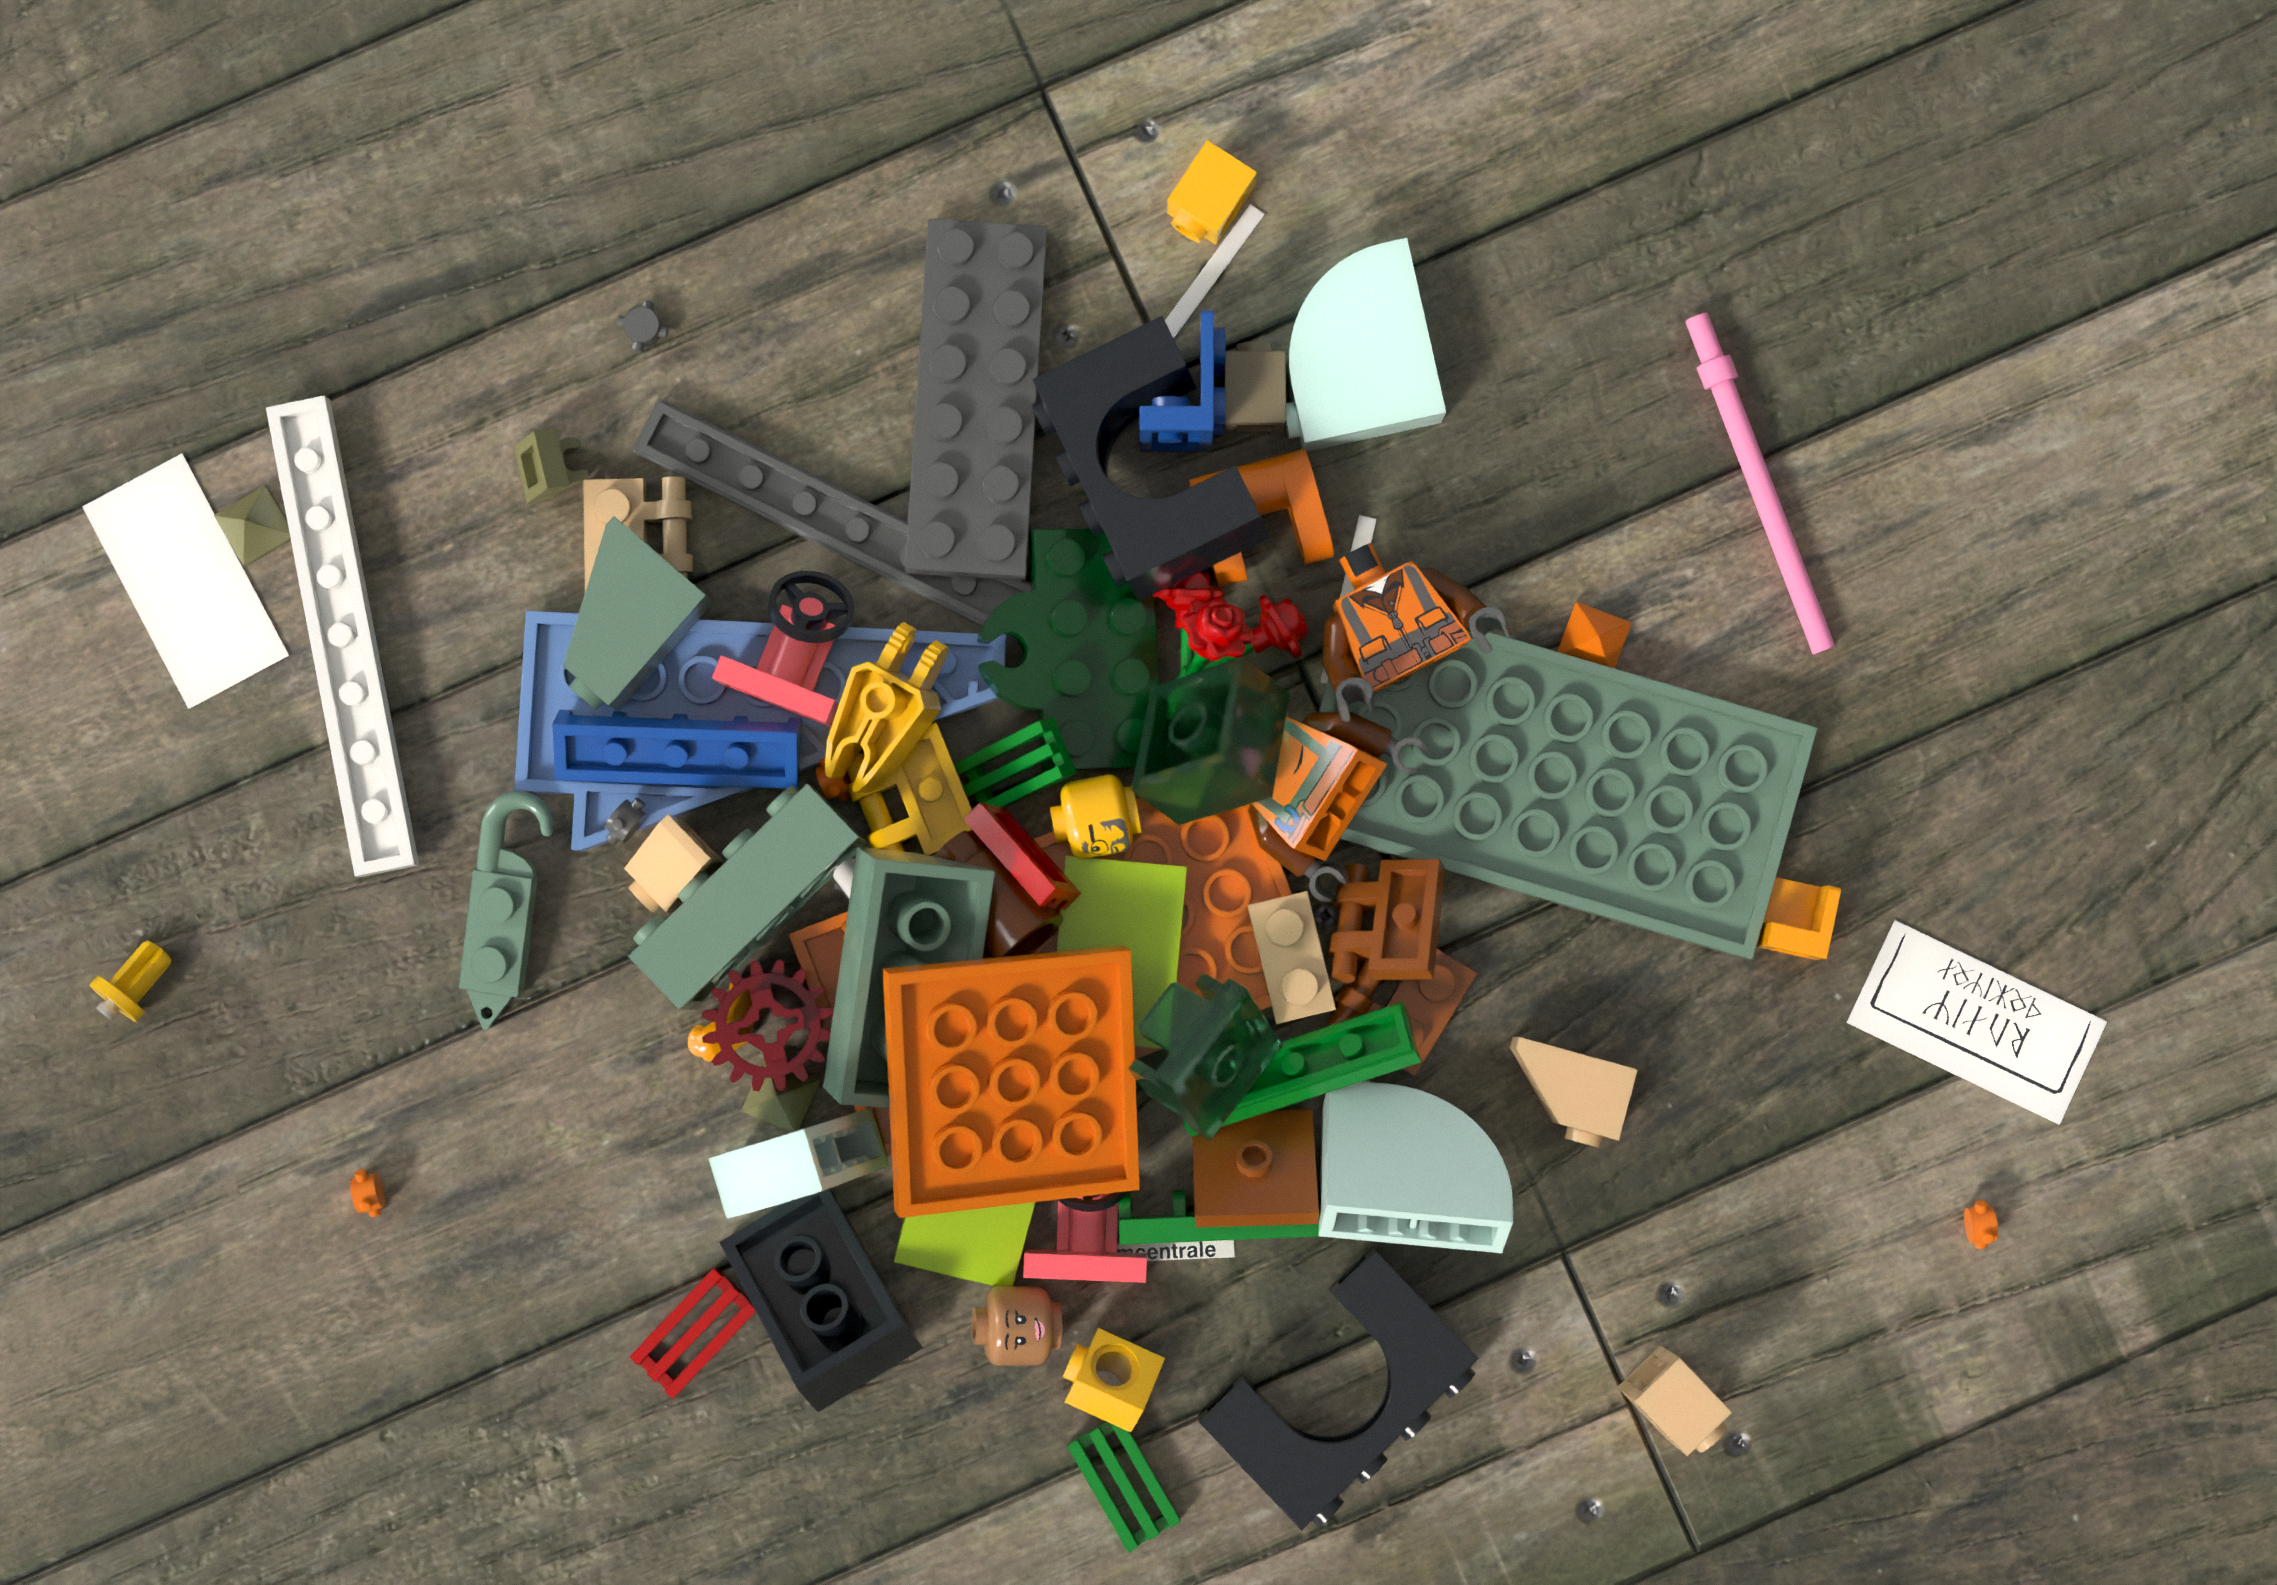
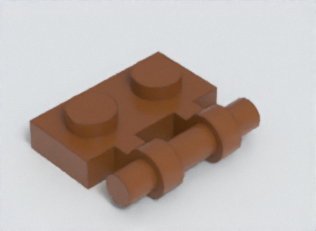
(1404, 925)
(1427, 1001)

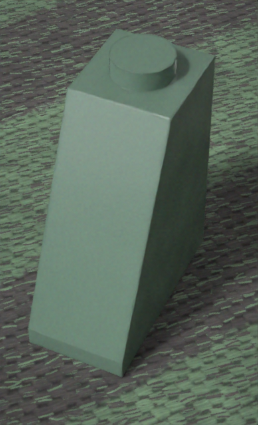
(628, 618)

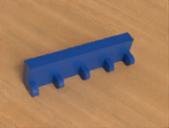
(676, 750)

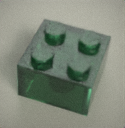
(1211, 741)

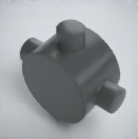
(642, 326)
(625, 821)

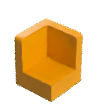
(1799, 919)

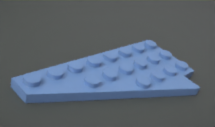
(686, 686)

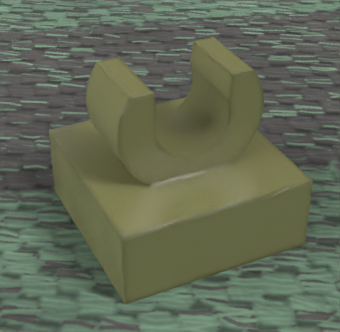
(543, 465)

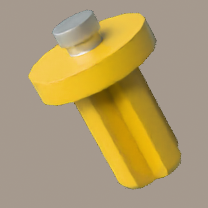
(131, 982)

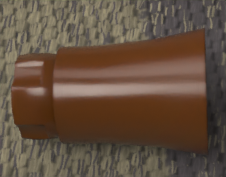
(1014, 919)

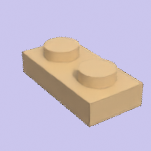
(1291, 957)

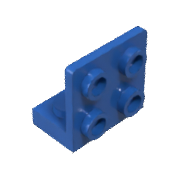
(1173, 424)

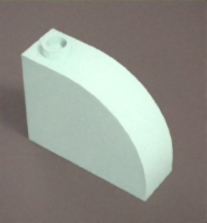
(1362, 353)
(798, 1163)
(1409, 1171)

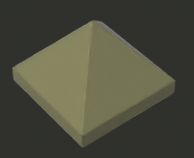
(254, 525)
(785, 1107)

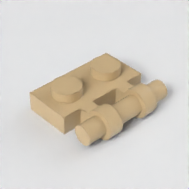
(628, 503)

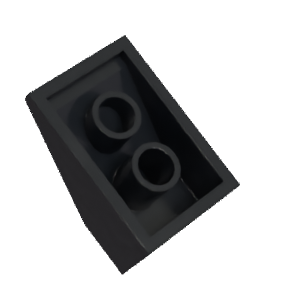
(820, 1297)

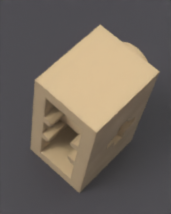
(1676, 1402)

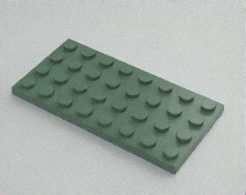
(1588, 789)

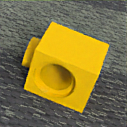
(1210, 194)
(1131, 1363)

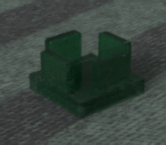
(1213, 1051)

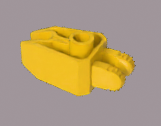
(884, 711)

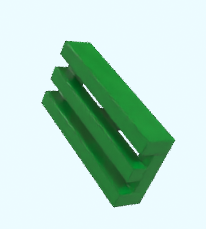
(1054, 748)
(1149, 1527)

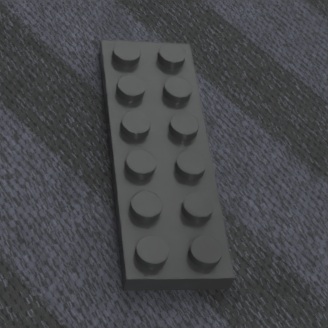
(976, 400)

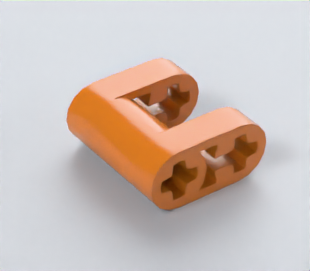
(1277, 485)

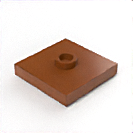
(1257, 1172)

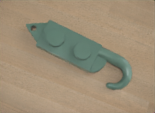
(500, 911)

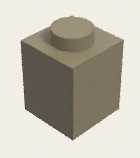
(1254, 389)

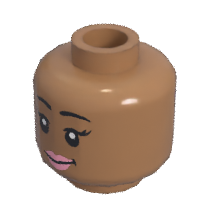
(1017, 1325)

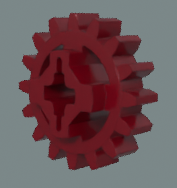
(773, 1053)

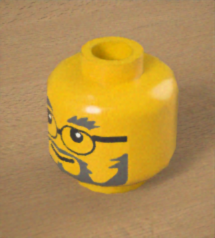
(1096, 816)

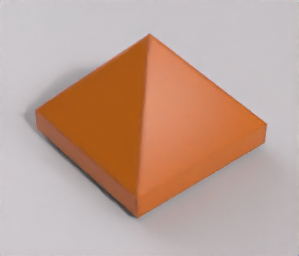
(1594, 635)

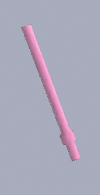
(1719, 375)

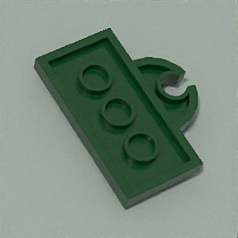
(1083, 650)

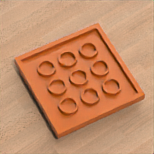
(1011, 1080)

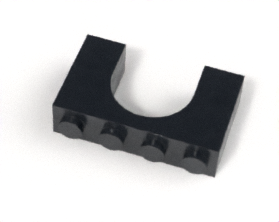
(1150, 539)
(1311, 1470)

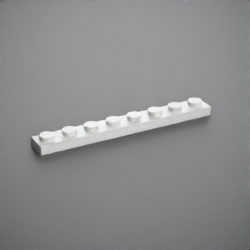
(342, 636)

